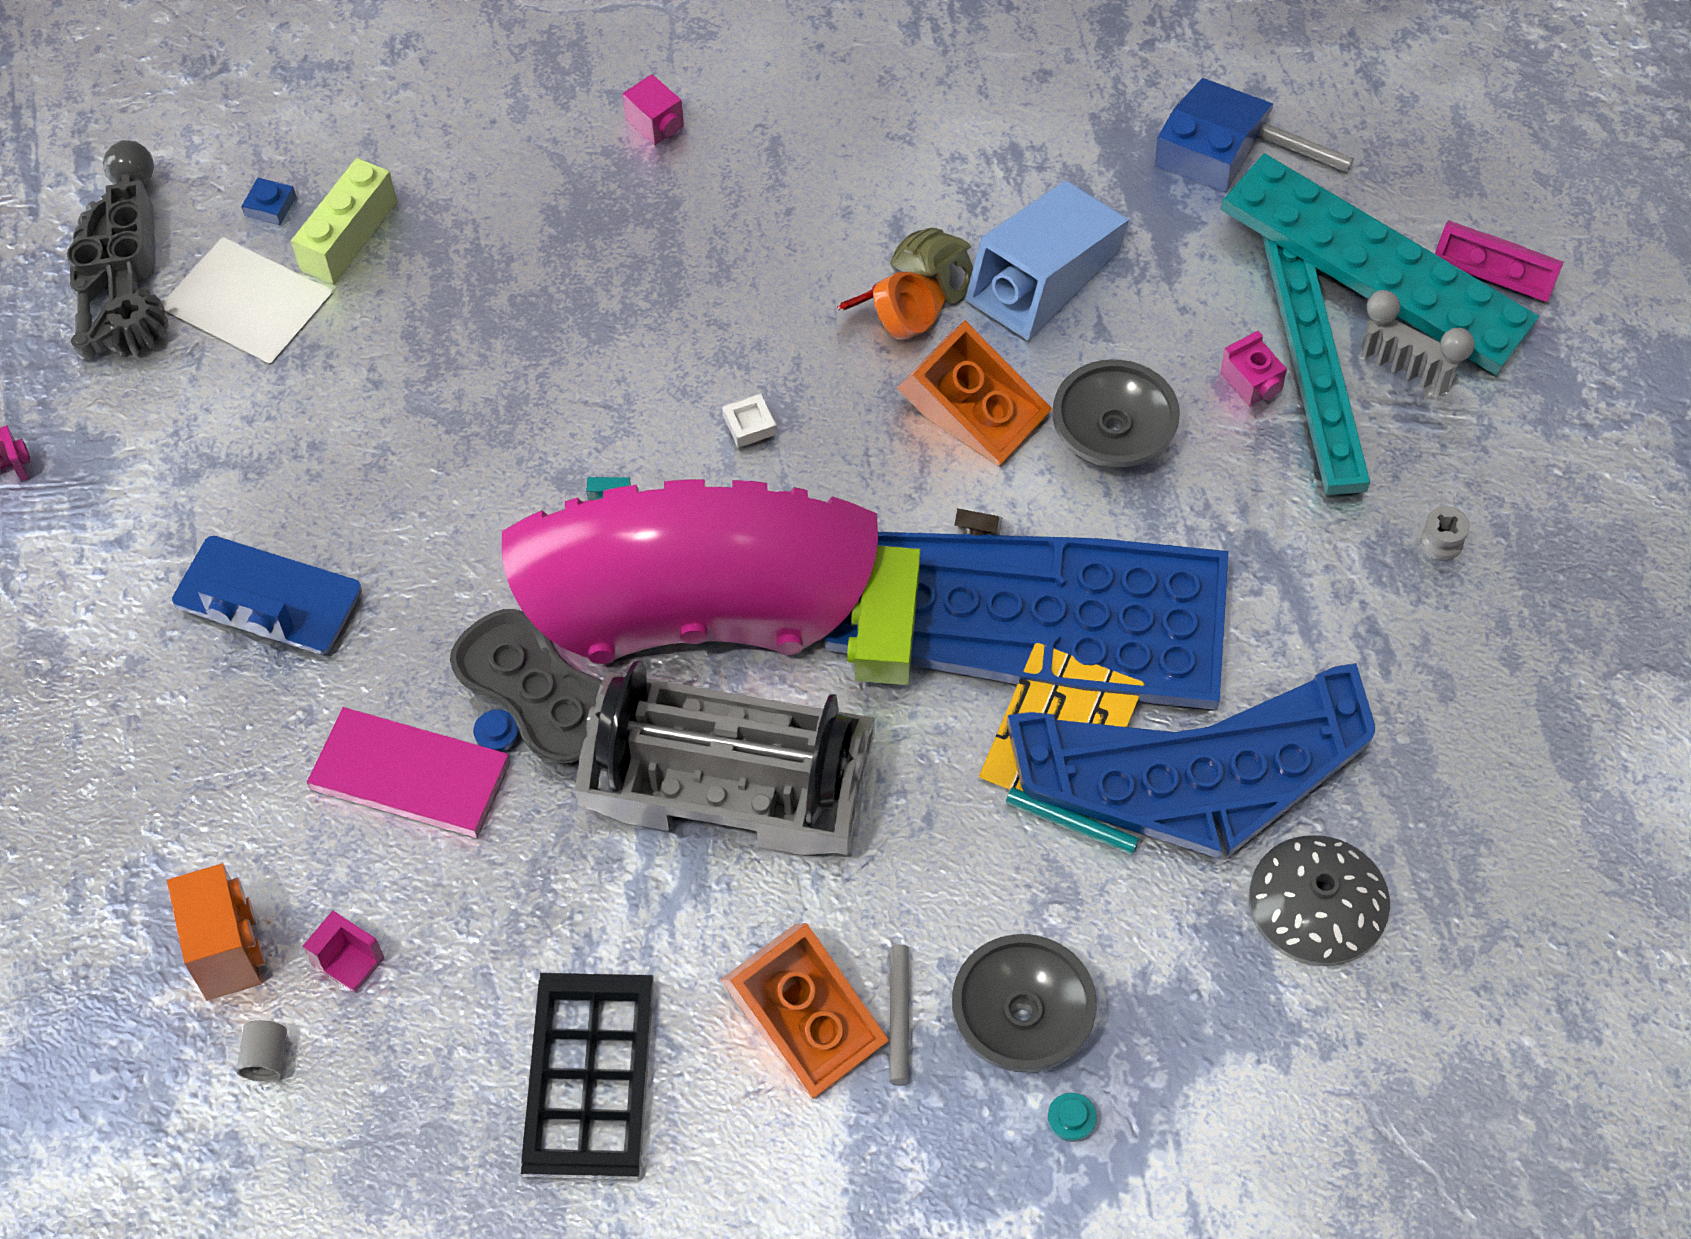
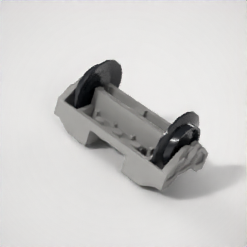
(724, 761)

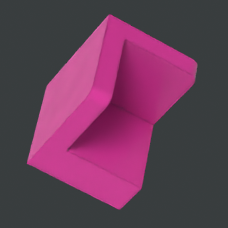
(343, 951)

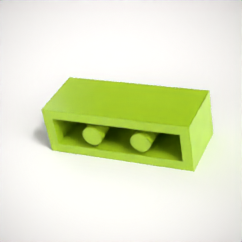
(886, 618)

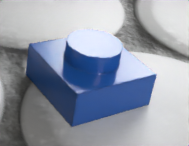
(268, 201)

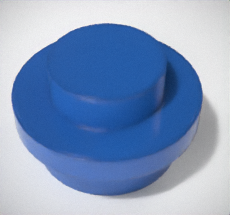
(496, 730)

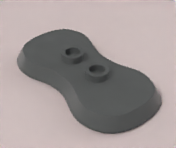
(524, 673)

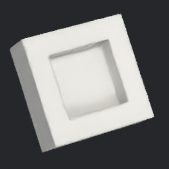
(749, 420)

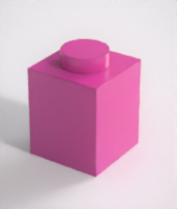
(653, 109)

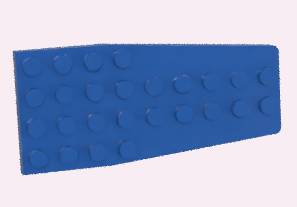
(1103, 601)

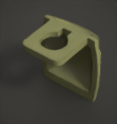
(932, 253)

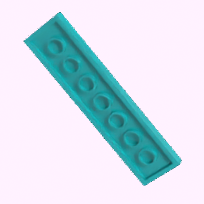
(1377, 258)

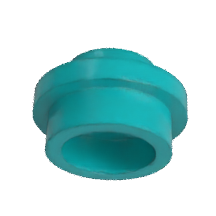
(1071, 1117)

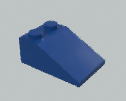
(1210, 134)

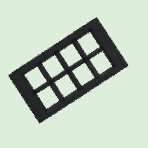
(584, 1162)

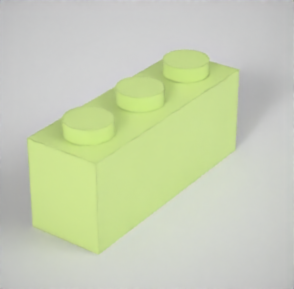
(344, 221)

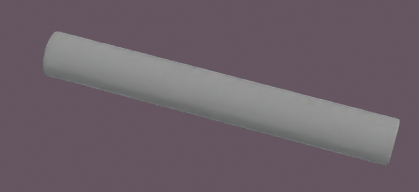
(1305, 147)
(899, 1015)

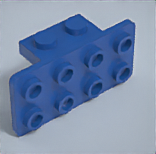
(267, 594)

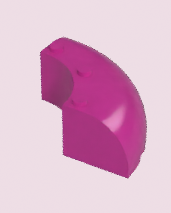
(690, 567)

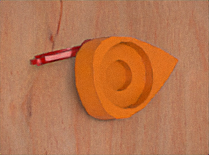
(903, 303)

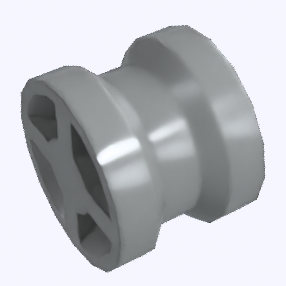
(1444, 544)

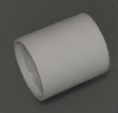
(261, 1050)

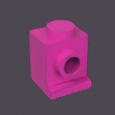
(1253, 369)

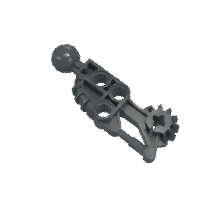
(117, 253)

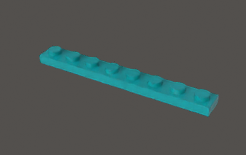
(1318, 372)

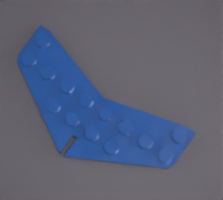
(1179, 781)

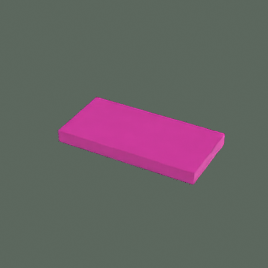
(409, 772)

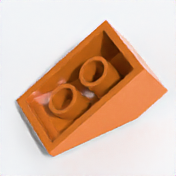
(975, 395)
(805, 1009)

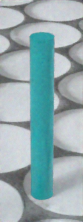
(1073, 821)

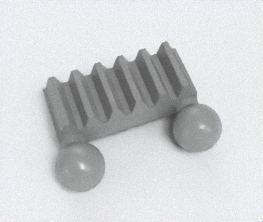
(1410, 349)

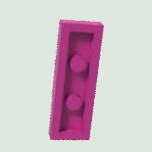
(1499, 260)

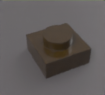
(977, 523)

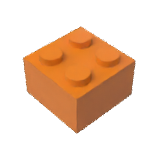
(216, 931)

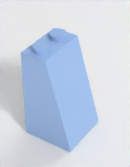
(1043, 258)

